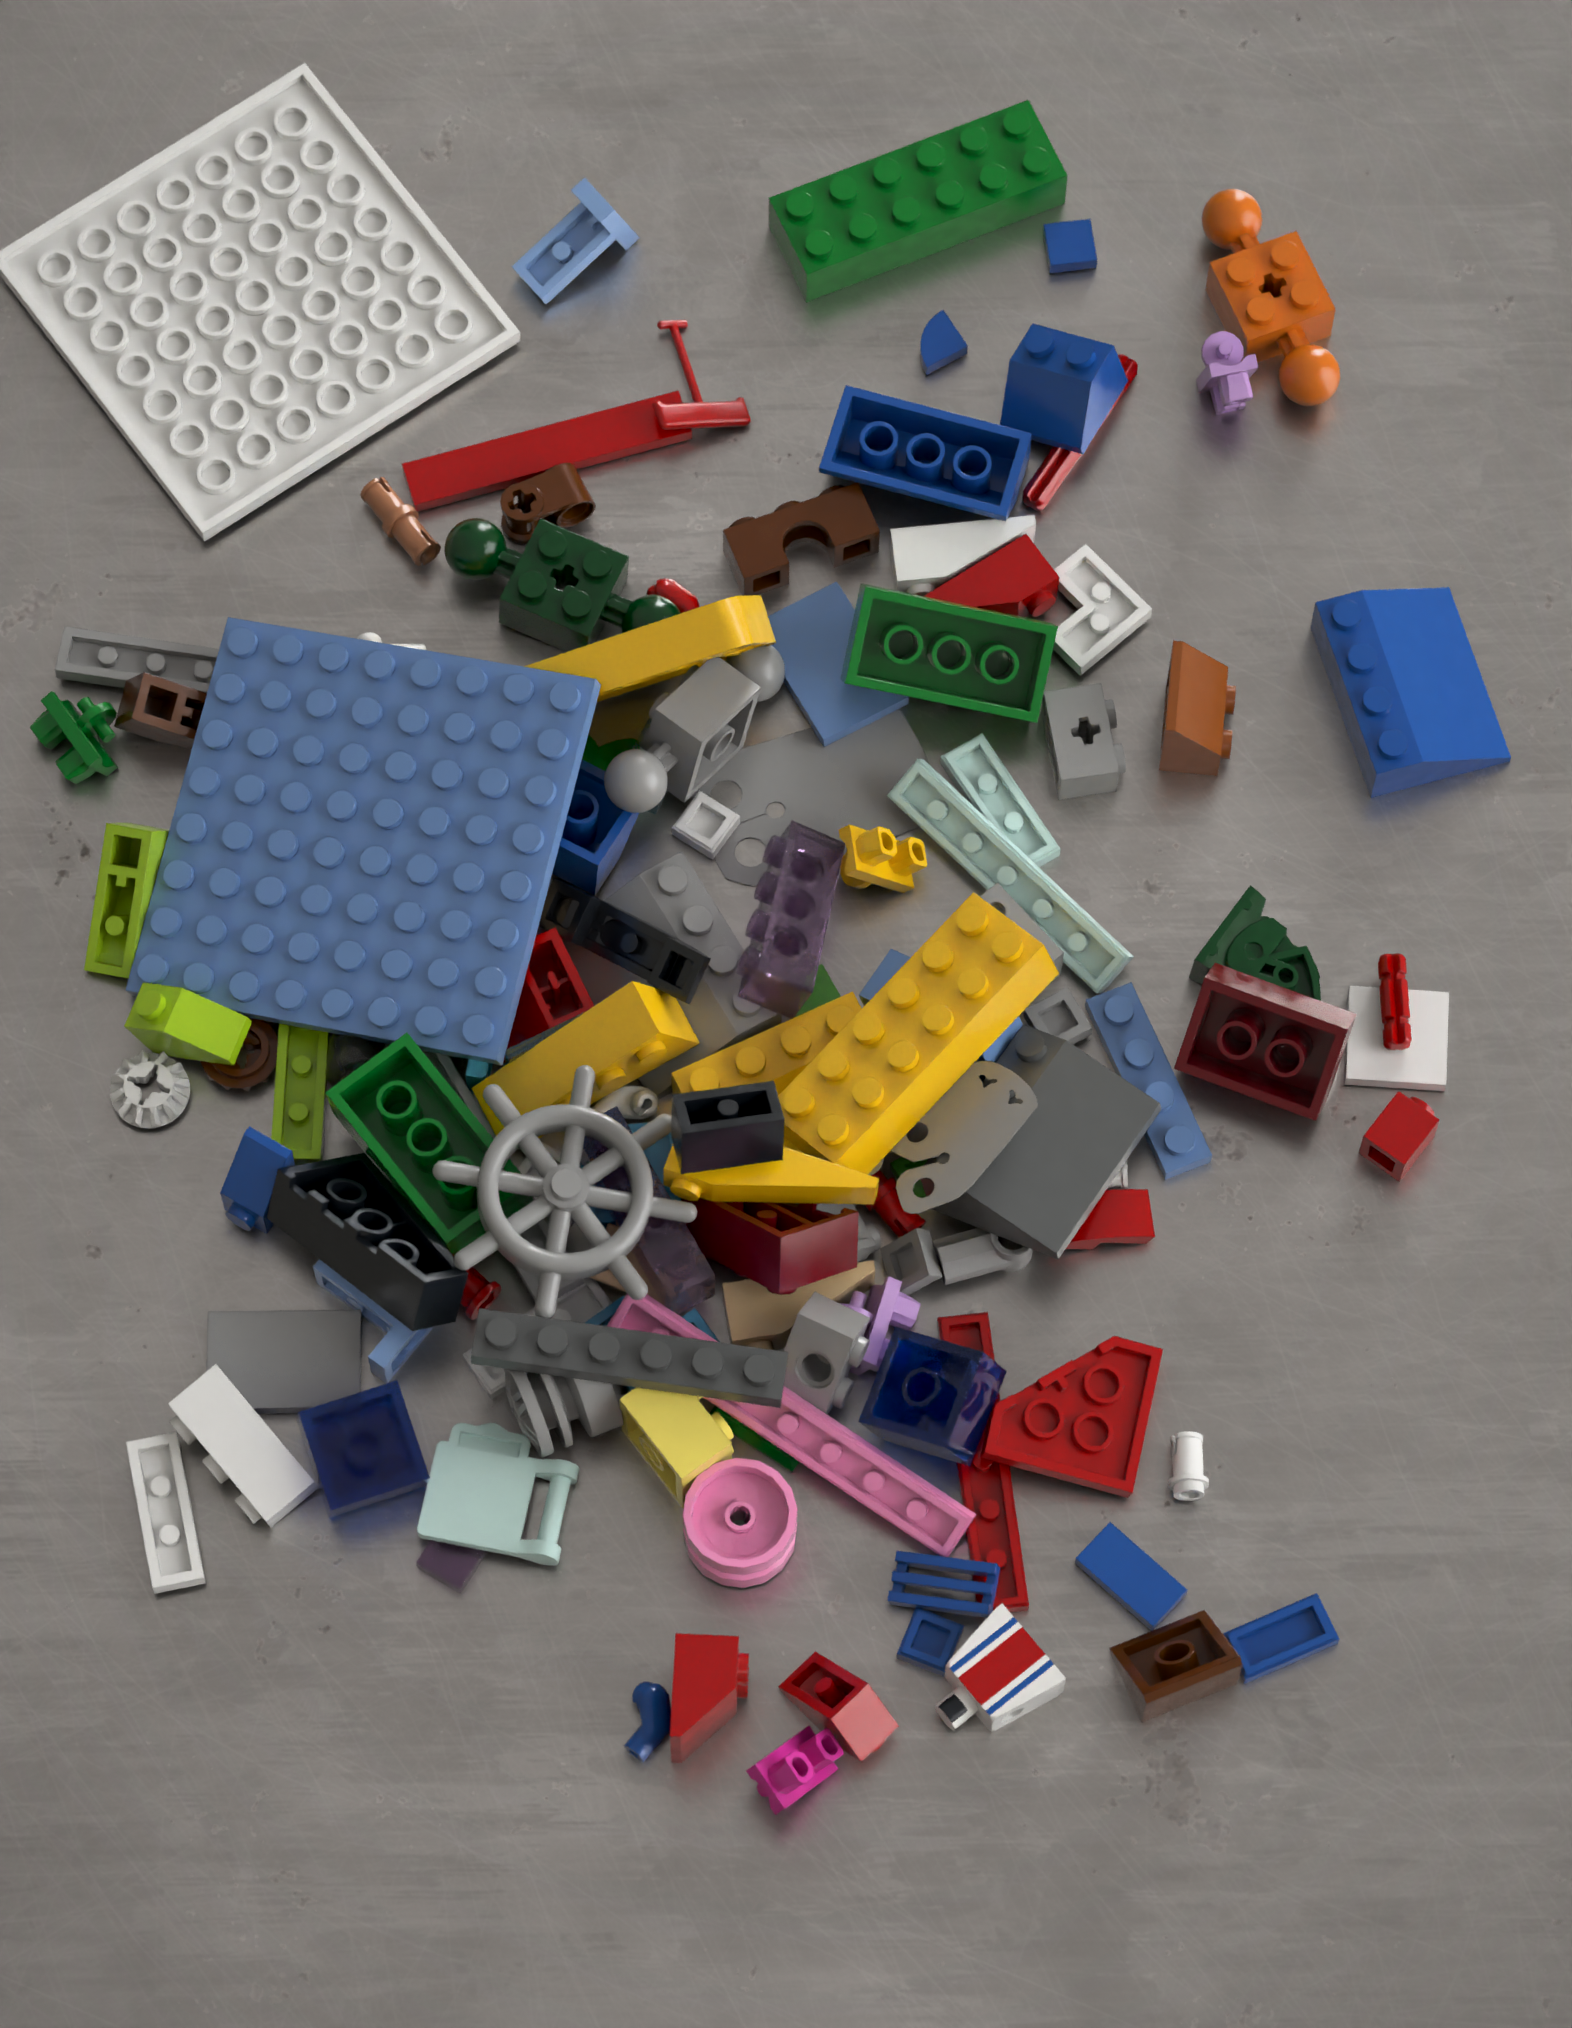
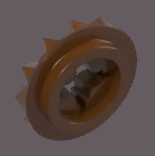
(259, 1063)

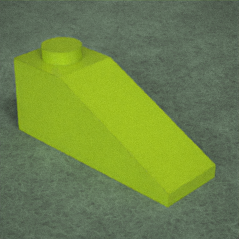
(122, 895)

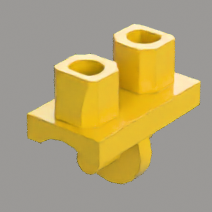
(880, 859)

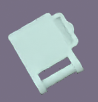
(484, 1490)

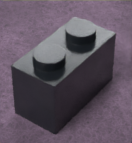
(727, 1127)

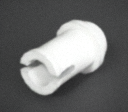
(1187, 1462)

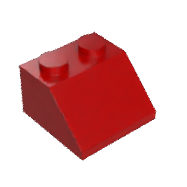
(705, 1689)

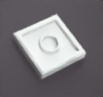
(1417, 1067)

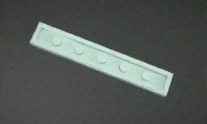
(994, 859)

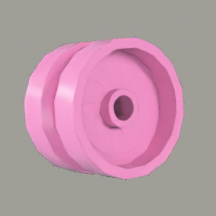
(736, 1492)

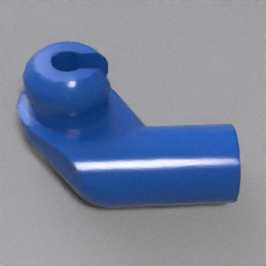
(655, 1718)

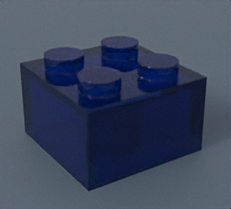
(932, 1396)
(363, 1449)

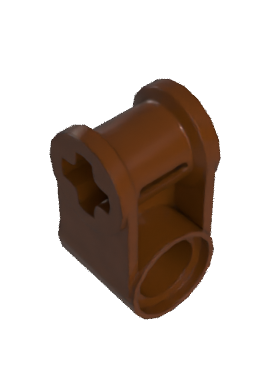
(552, 496)

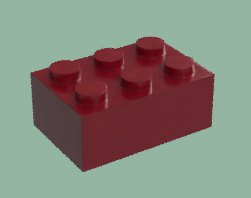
(1265, 1041)

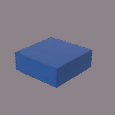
(1069, 246)
(930, 1641)

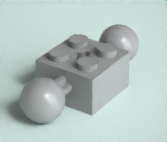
(694, 729)

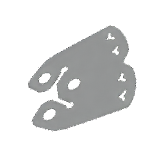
(971, 1127)

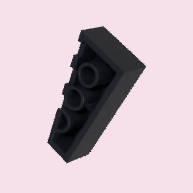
(370, 1237)

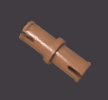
(400, 521)

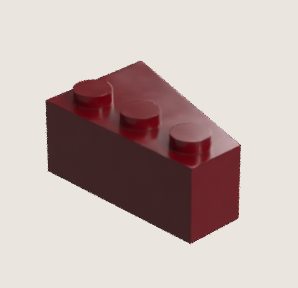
(776, 1242)

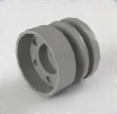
(553, 1401)

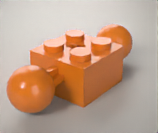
(1271, 297)

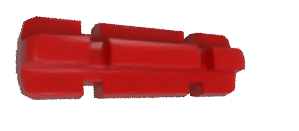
(1394, 1001)

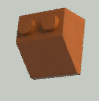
(1195, 713)

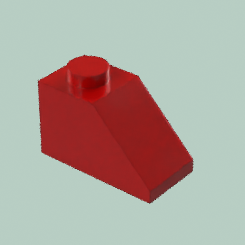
(840, 1703)

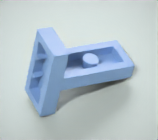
(573, 243)
(399, 1340)

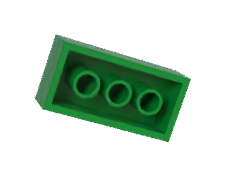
(948, 653)
(408, 1122)

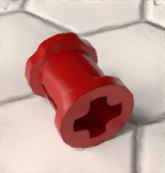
(478, 1293)

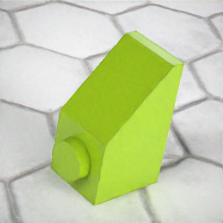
(186, 1025)

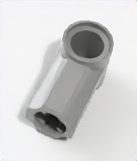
(976, 1254)

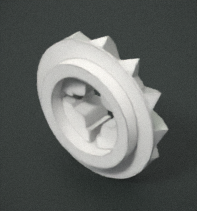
(159, 1107)

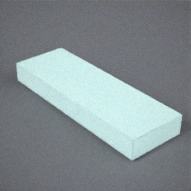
(994, 793)

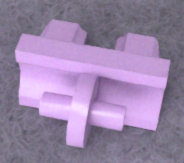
(1226, 372)
(884, 1308)

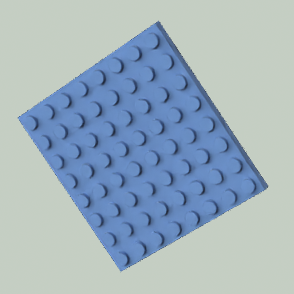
(366, 837)

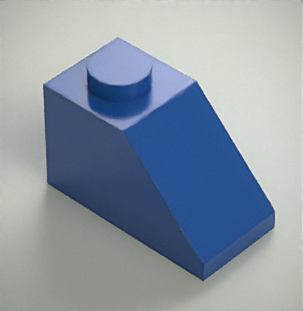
(252, 1179)

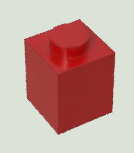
(1399, 1135)

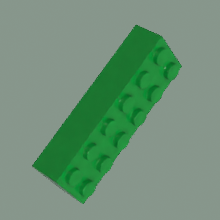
(917, 200)

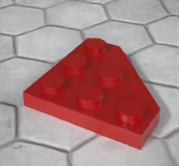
(1081, 1419)

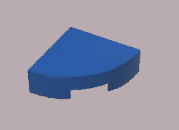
(940, 343)

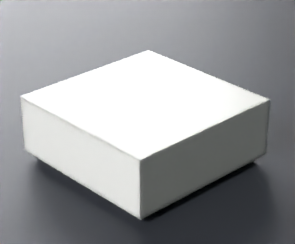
(706, 825)

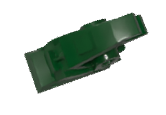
(1259, 949)

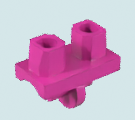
(796, 1767)

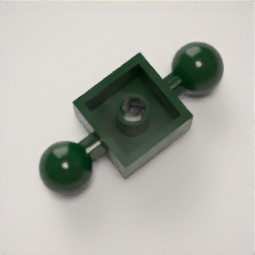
(552, 561)

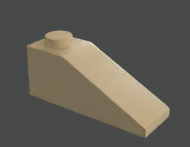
(766, 1318)

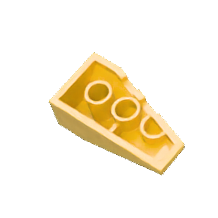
(790, 1180)

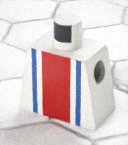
(998, 1675)

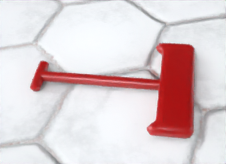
(699, 413)

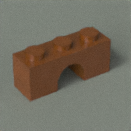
(834, 520)

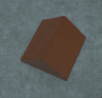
(1176, 1665)

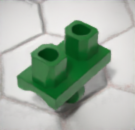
(65, 721)

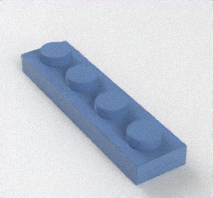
(1142, 1062)

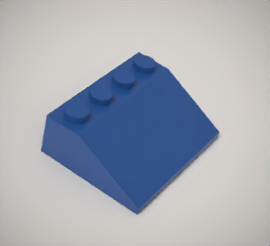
(1407, 686)

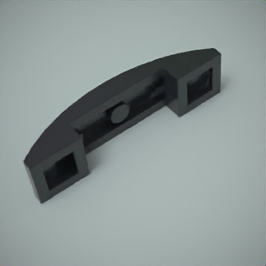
(624, 940)

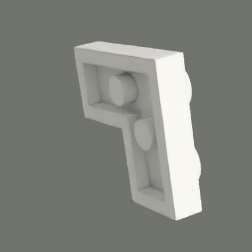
(1105, 611)

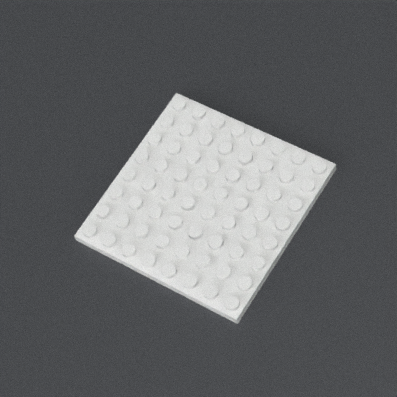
(255, 301)

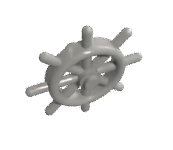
(564, 1192)

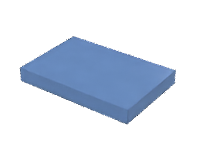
(813, 645)

